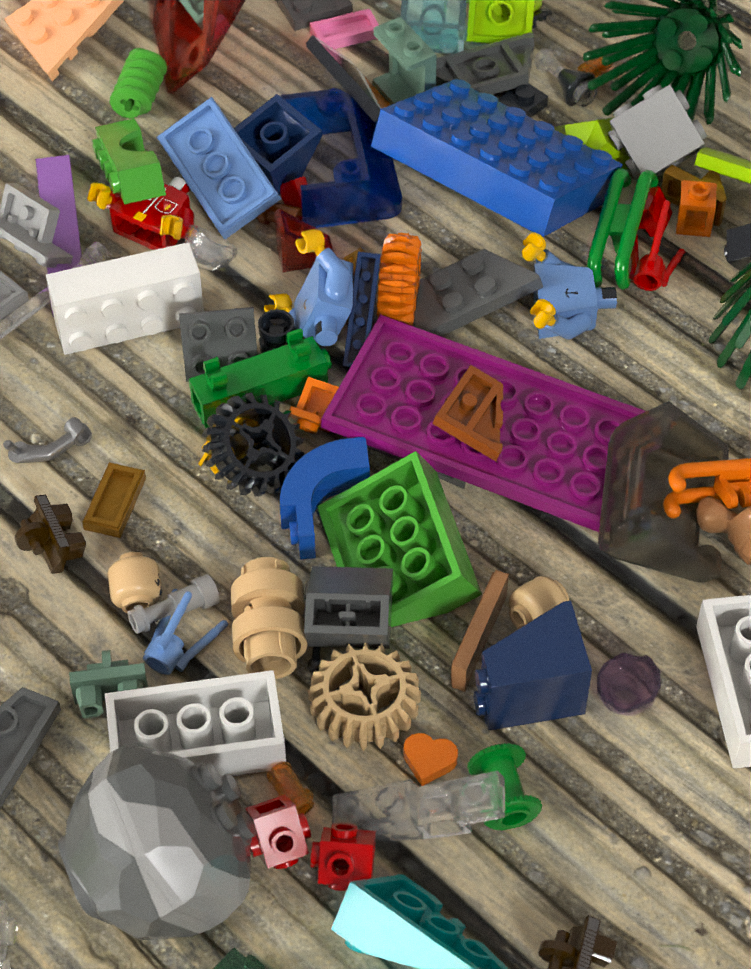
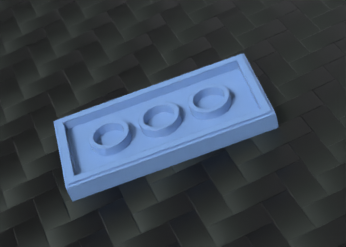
(218, 168)

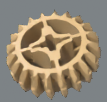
(347, 710)

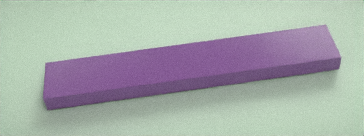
(57, 188)

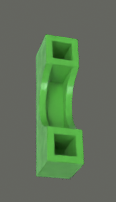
(126, 164)

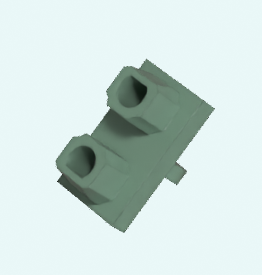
(101, 678)

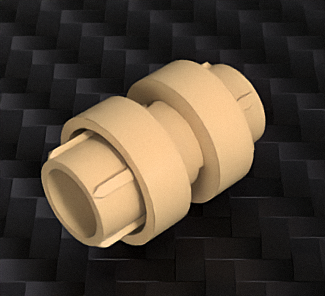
(268, 617)

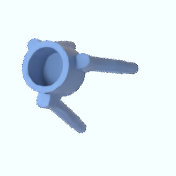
(165, 648)

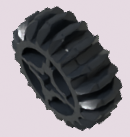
(266, 443)

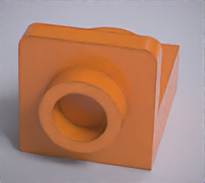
(696, 208)

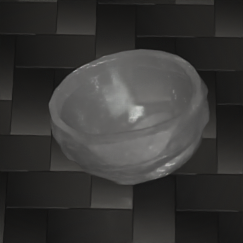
(209, 249)

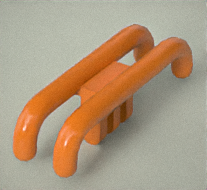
(730, 486)

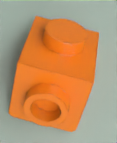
(313, 404)

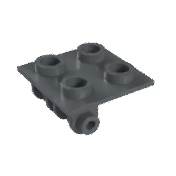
(219, 334)

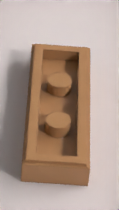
(479, 630)

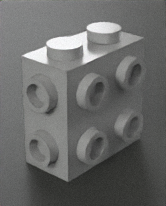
(656, 131)

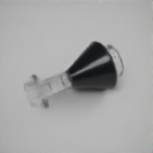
(572, 82)

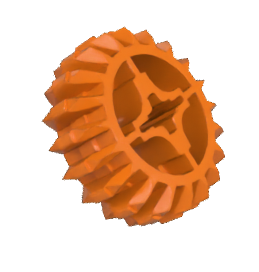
(399, 277)

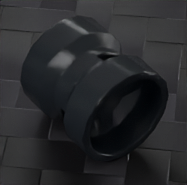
(274, 328)

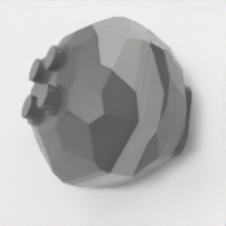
(158, 844)

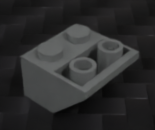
(349, 607)

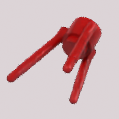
(650, 270)

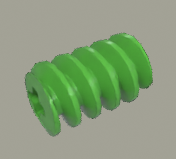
(138, 83)

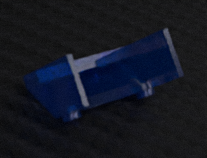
(362, 186)

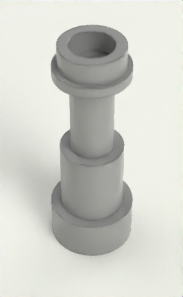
(203, 595)

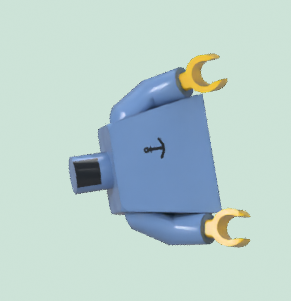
(325, 295)
(568, 296)

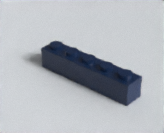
(363, 304)

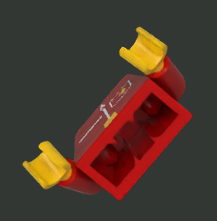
(148, 222)

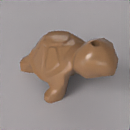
(717, 518)

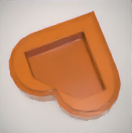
(429, 757)

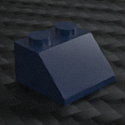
(279, 140)

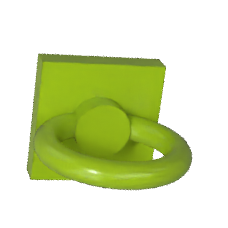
(500, 19)

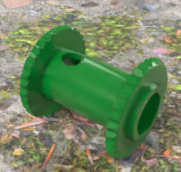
(506, 758)

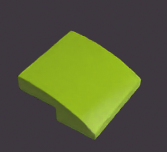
(724, 164)

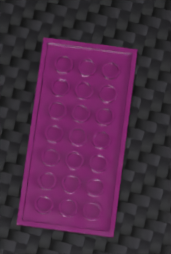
(549, 434)

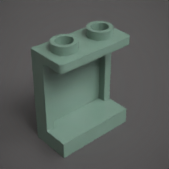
(410, 62)

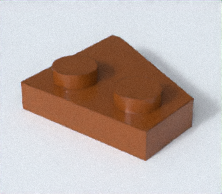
(474, 412)

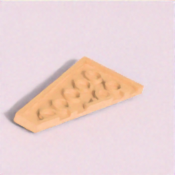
(57, 27)

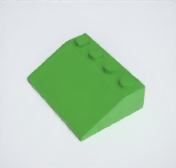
(404, 525)

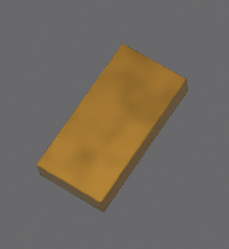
(114, 500)

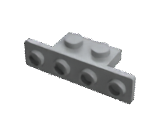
(31, 225)

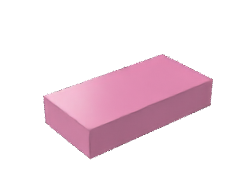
(345, 29)

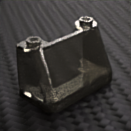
(635, 487)

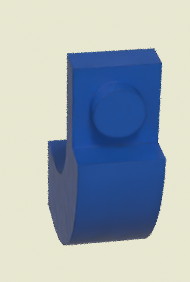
(314, 479)

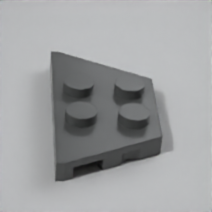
(491, 66)
(470, 291)

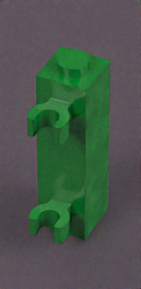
(277, 373)

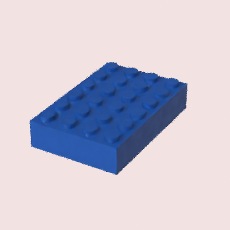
(496, 155)

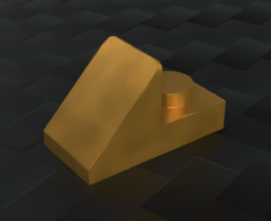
(672, 188)

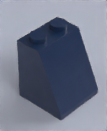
(535, 673)

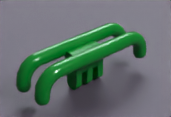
(620, 223)

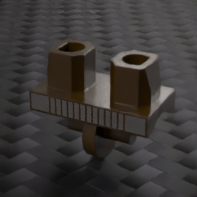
(45, 534)
(579, 947)

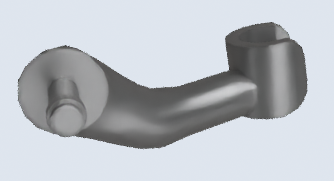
(76, 434)

